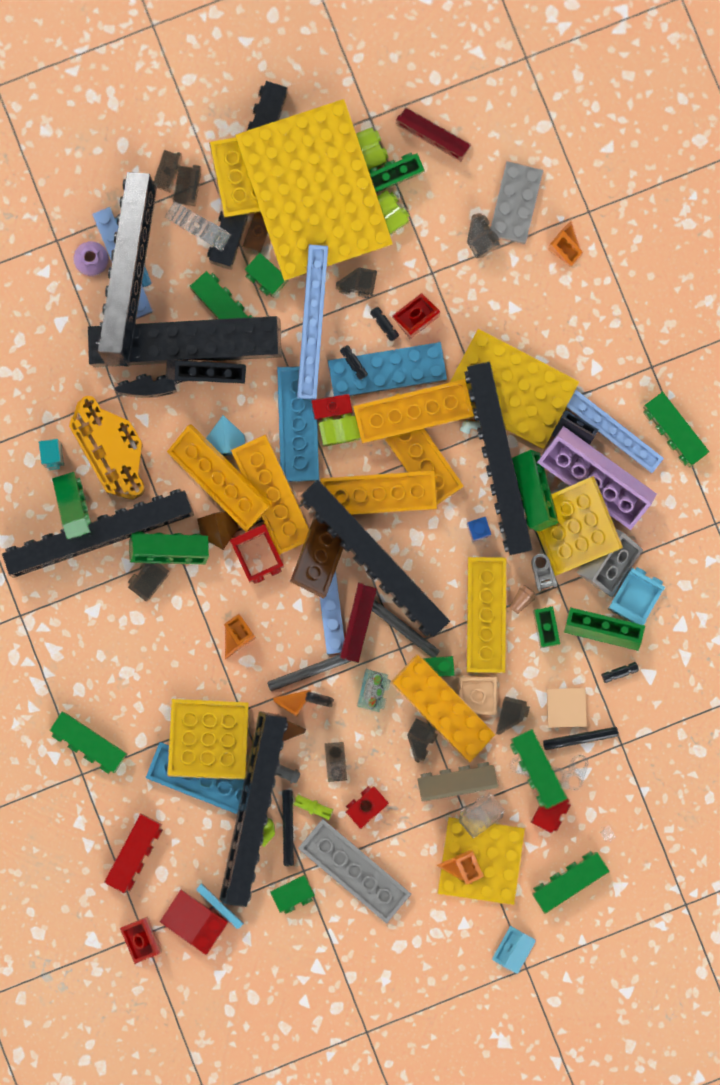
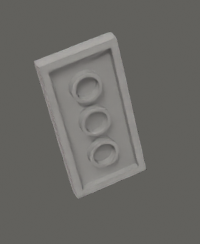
(516, 202)

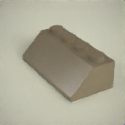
(458, 782)

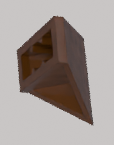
(218, 527)

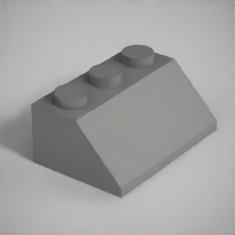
(610, 570)

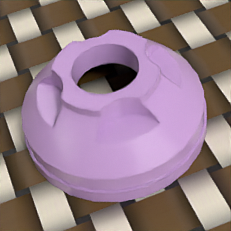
(91, 268)

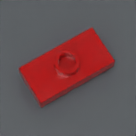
(331, 406)

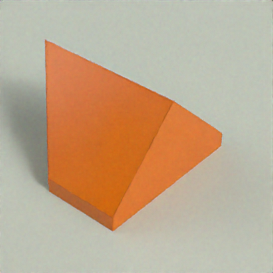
(566, 245)
(236, 635)
(292, 702)
(463, 867)

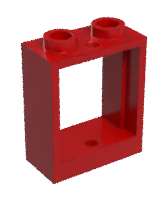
(248, 536)

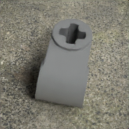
(544, 573)

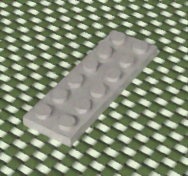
(354, 871)

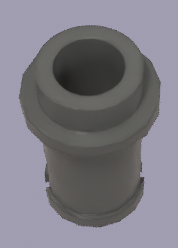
(288, 774)

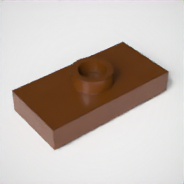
(256, 234)

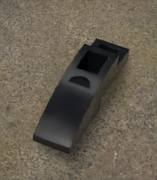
(145, 387)

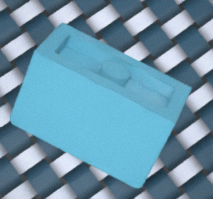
(513, 949)

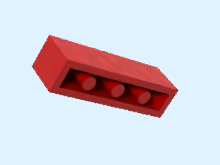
(132, 853)

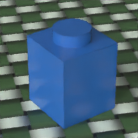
(479, 529)

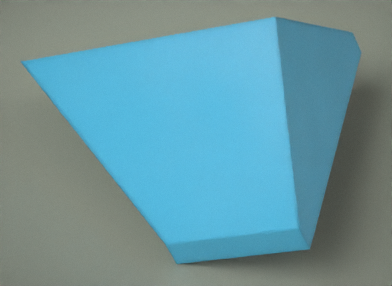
(225, 436)

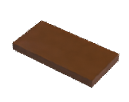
(317, 560)

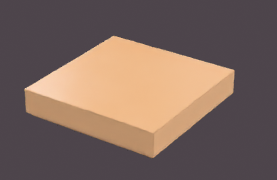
(479, 694)
(566, 707)

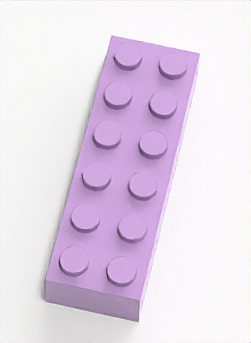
(576, 460)

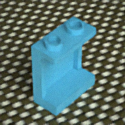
(636, 596)

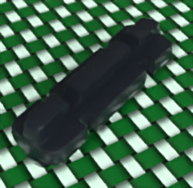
(384, 324)
(354, 363)
(620, 672)
(319, 699)

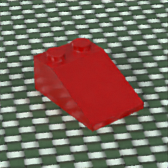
(194, 922)

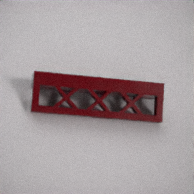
(433, 134)
(358, 623)

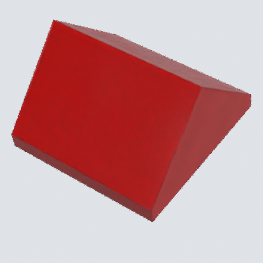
(416, 315)
(141, 940)

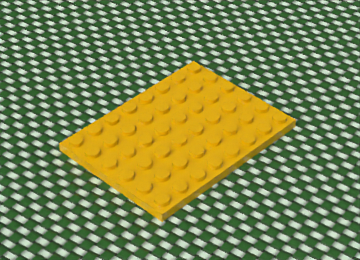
(314, 187)

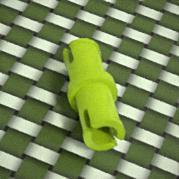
(313, 807)

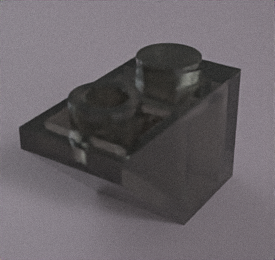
(481, 237)
(358, 281)
(419, 737)
(335, 761)

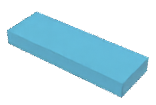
(216, 903)

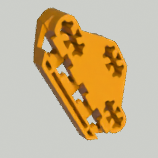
(113, 448)

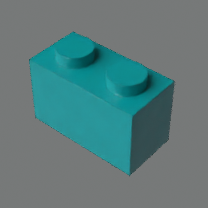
(51, 454)

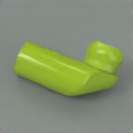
(268, 832)

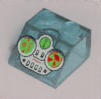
(373, 690)

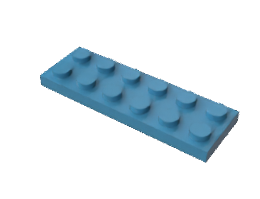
(389, 370)
(296, 429)
(218, 792)

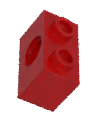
(378, 804)

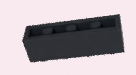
(205, 371)

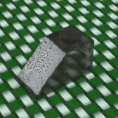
(511, 713)

